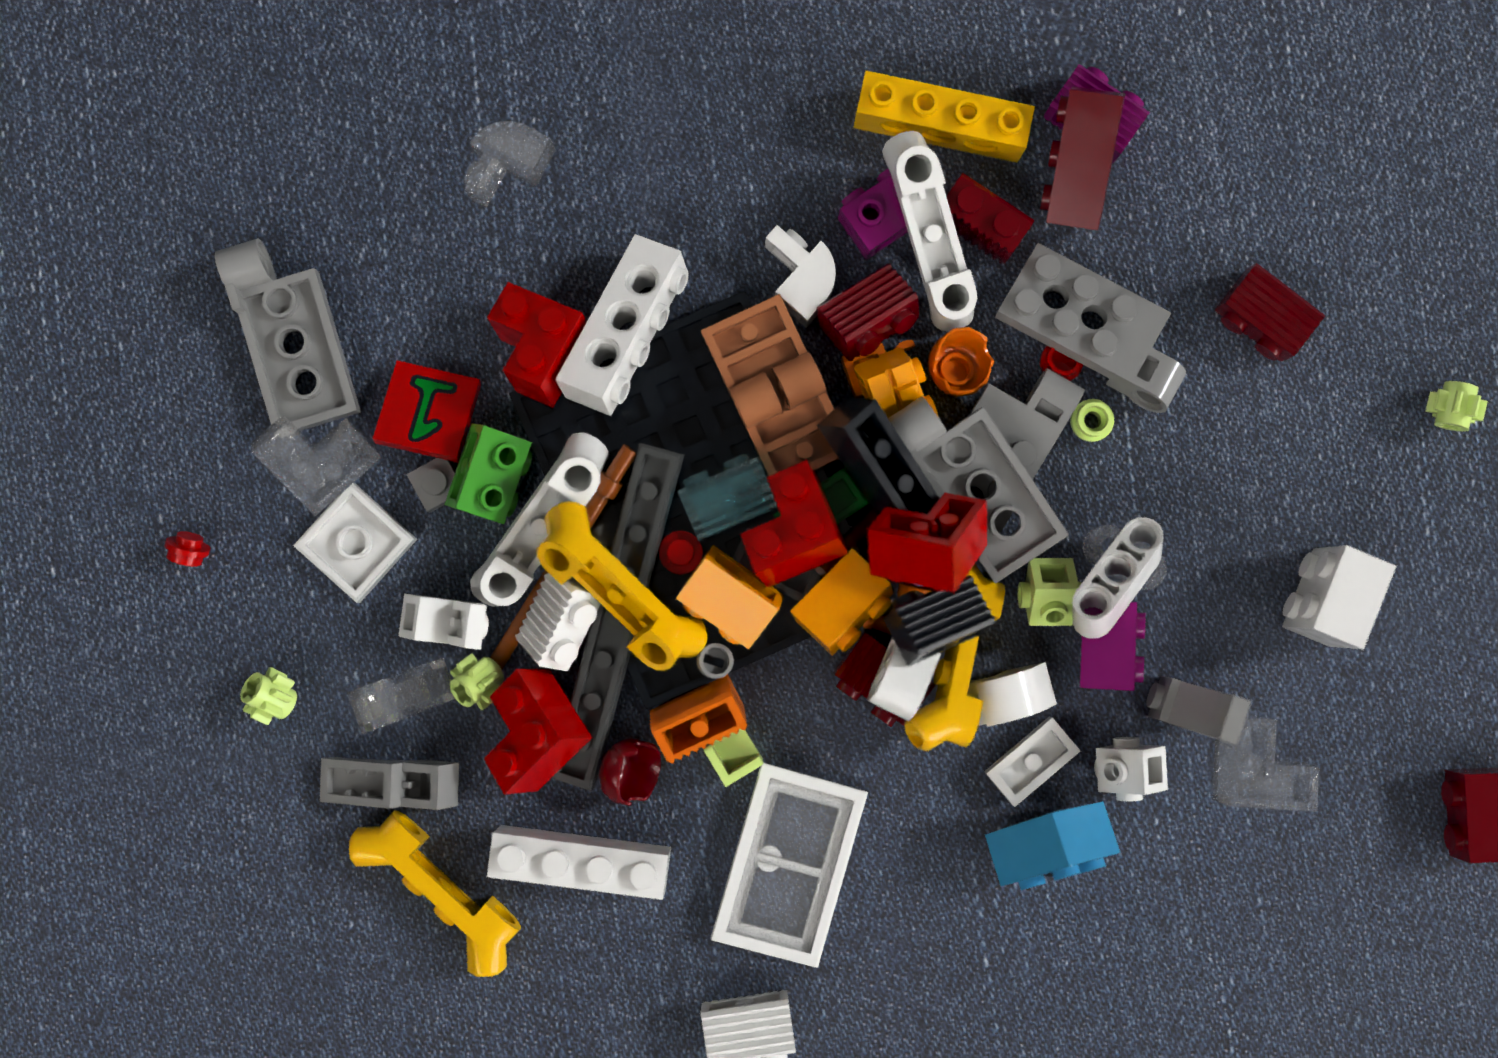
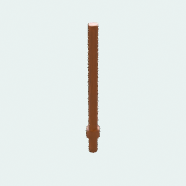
(608, 489)

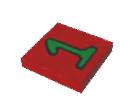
(427, 411)

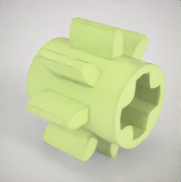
(1456, 406)
(475, 681)
(268, 696)

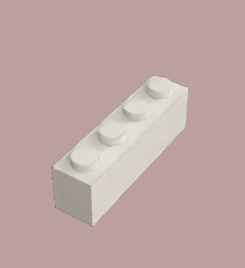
(579, 862)

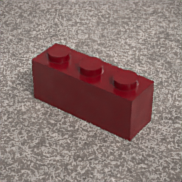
(1082, 157)

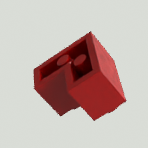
(542, 338)
(802, 535)
(930, 547)
(541, 734)

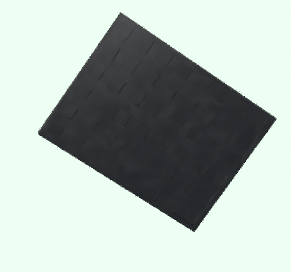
(685, 408)

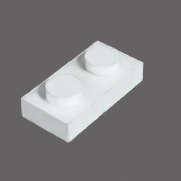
(1032, 761)

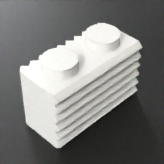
(557, 623)
(748, 1026)

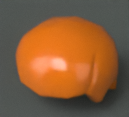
(960, 362)

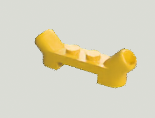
(575, 553)
(954, 713)
(485, 928)

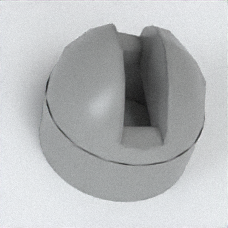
(715, 651)

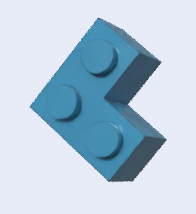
(1056, 842)

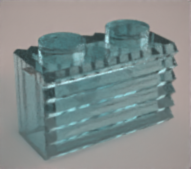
(727, 497)

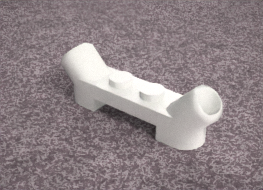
(931, 230)
(515, 559)

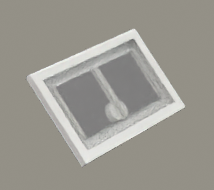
(789, 865)

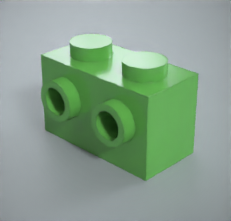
(489, 473)

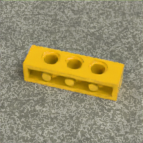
(944, 116)

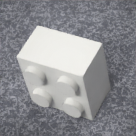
(1338, 596)

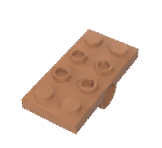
(773, 385)

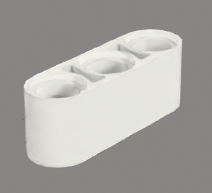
(1122, 559)
(899, 686)

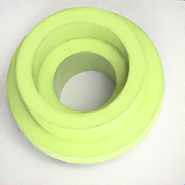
(1101, 411)

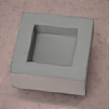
(432, 482)

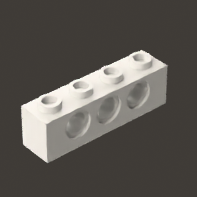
(642, 266)

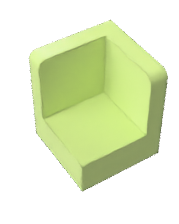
(734, 757)

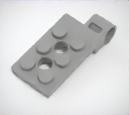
(271, 311)
(1116, 350)
(1028, 427)
(975, 448)

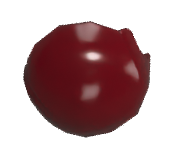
(630, 771)

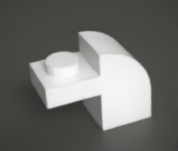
(811, 273)
(443, 621)
(1013, 694)

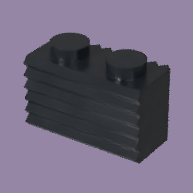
(937, 620)

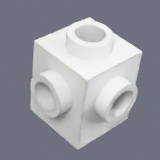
(1131, 769)

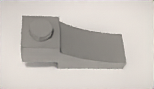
(1198, 709)
(389, 783)

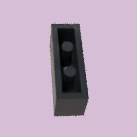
(877, 457)

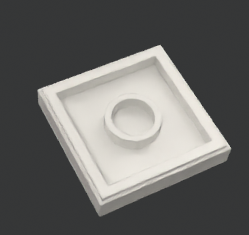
(355, 542)

